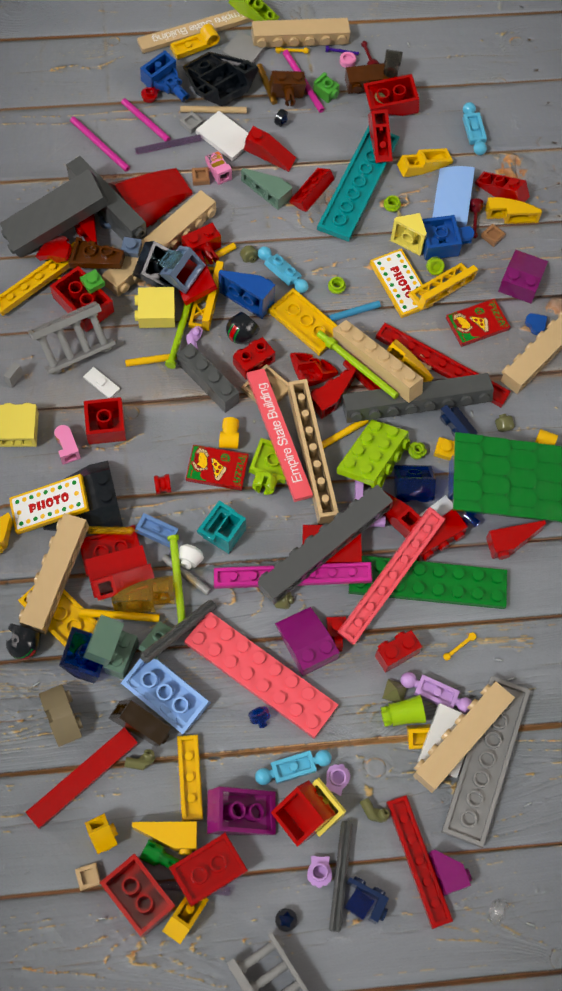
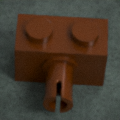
(287, 85)

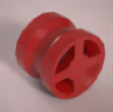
(162, 484)

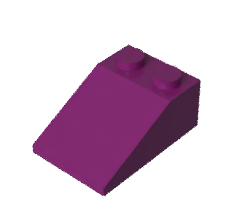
(523, 276)
(307, 641)
(240, 811)

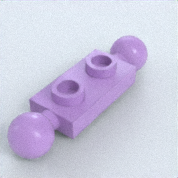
(435, 692)

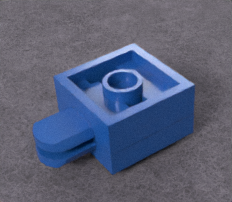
(445, 230)

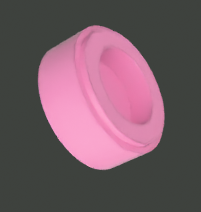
(347, 59)

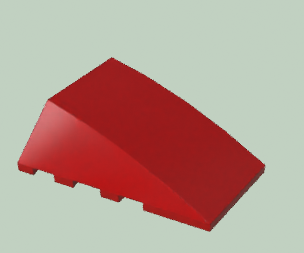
(153, 193)

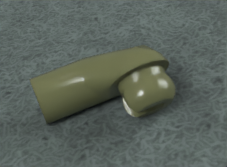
(142, 762)
(374, 814)

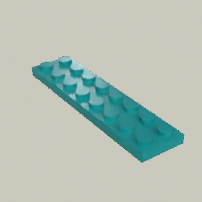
(354, 190)

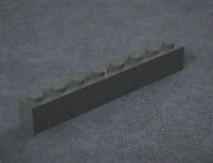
(435, 395)
(325, 544)

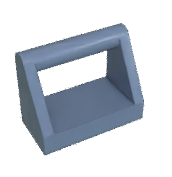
(171, 274)

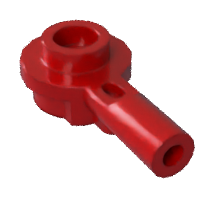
(149, 94)

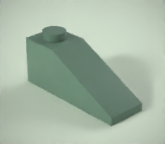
(269, 187)

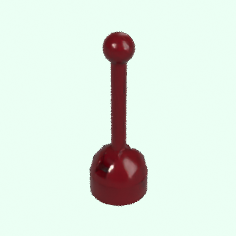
(371, 61)
(476, 206)

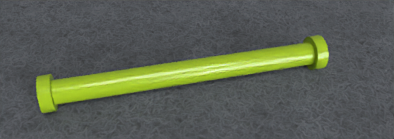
(170, 363)
(173, 539)

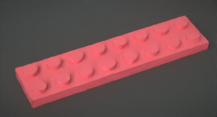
(261, 674)

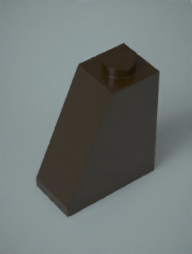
(140, 722)

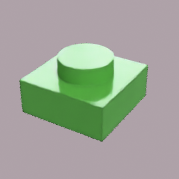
(92, 281)

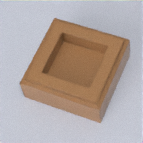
(200, 176)
(493, 235)

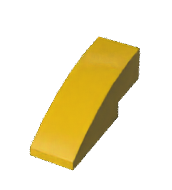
(424, 162)
(512, 211)
(405, 356)

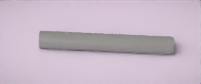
(188, 576)

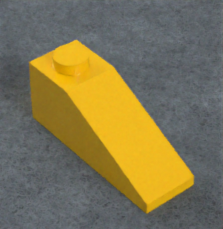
(174, 835)

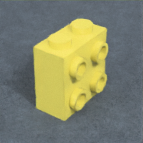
(155, 307)
(18, 425)

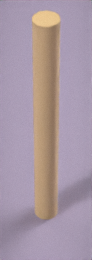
(213, 109)

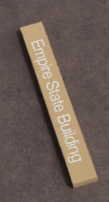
(166, 37)

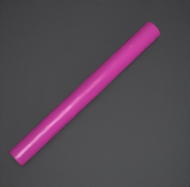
(145, 120)

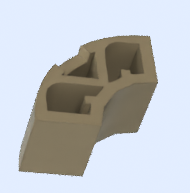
(60, 715)

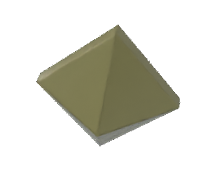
(394, 691)

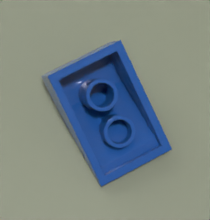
(248, 291)

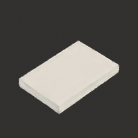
(223, 135)
(442, 720)

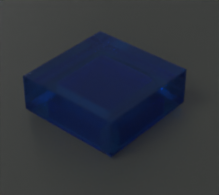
(359, 904)

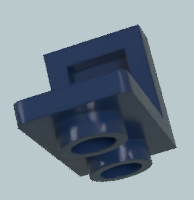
(379, 910)

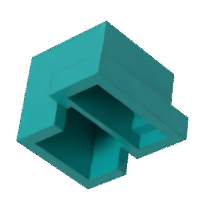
(223, 527)

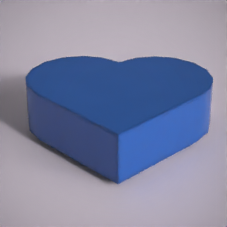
(536, 323)

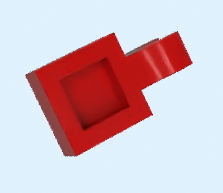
(333, 625)

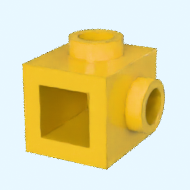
(101, 833)

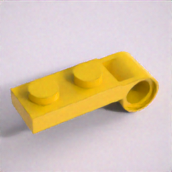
(206, 38)

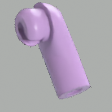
(194, 335)

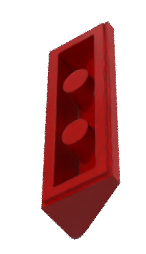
(312, 189)

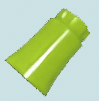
(404, 712)

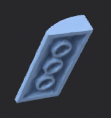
(454, 193)
(166, 693)

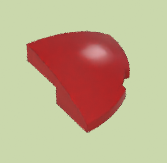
(55, 249)
(312, 368)

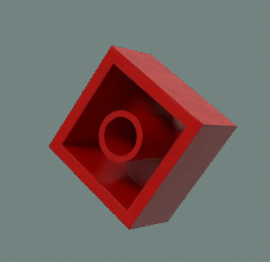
(104, 420)

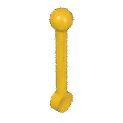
(278, 50)
(471, 637)

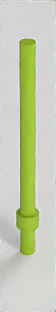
(333, 344)

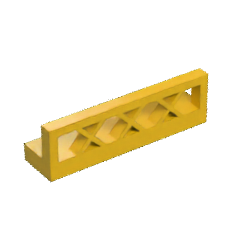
(443, 289)
(210, 299)

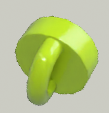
(435, 266)

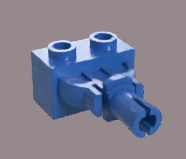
(162, 75)

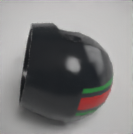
(241, 328)
(23, 642)

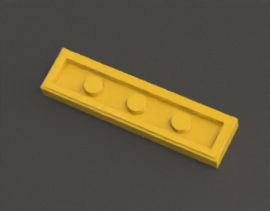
(190, 778)

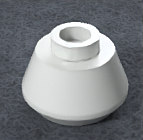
(190, 556)

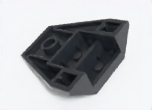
(220, 77)
(100, 496)

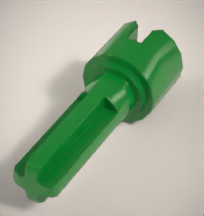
(155, 854)

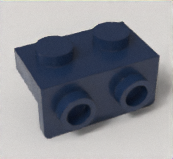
(456, 420)

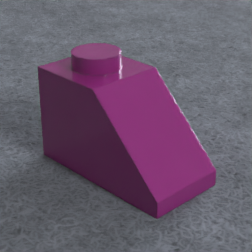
(450, 873)

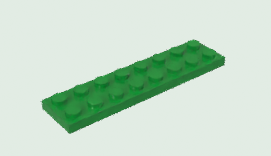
(444, 584)

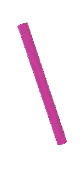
(309, 90)
(99, 143)

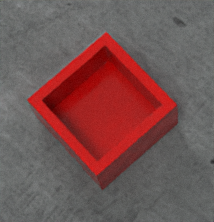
(302, 813)

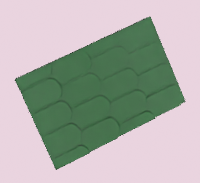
(506, 477)

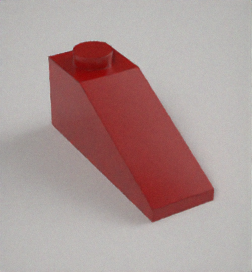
(380, 135)
(268, 148)
(508, 540)

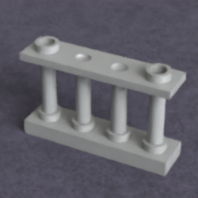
(57, 326)
(240, 968)

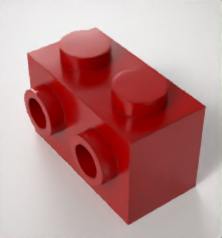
(253, 357)
(398, 650)

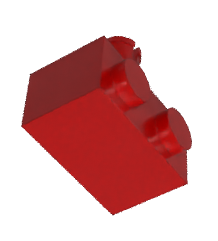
(205, 239)

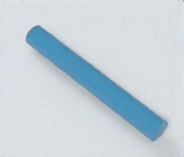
(353, 311)

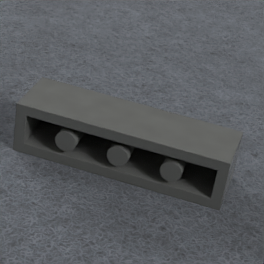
(208, 377)

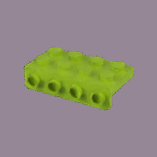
(374, 453)

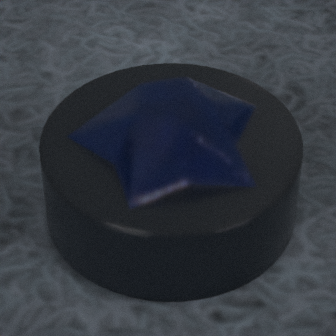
(281, 117)
(286, 920)

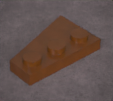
(94, 256)

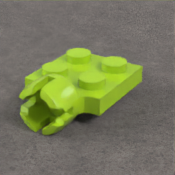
(266, 468)

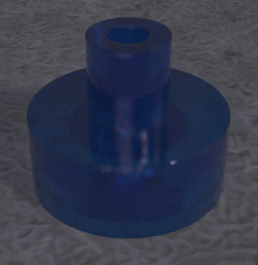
(471, 518)
(259, 716)

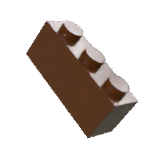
(358, 75)

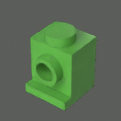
(326, 88)

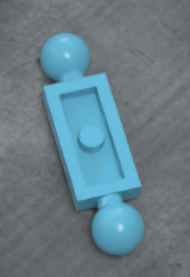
(474, 128)
(283, 269)
(293, 767)

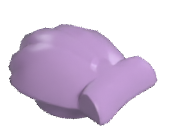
(337, 778)
(319, 871)

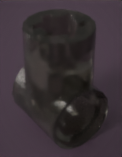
(392, 63)

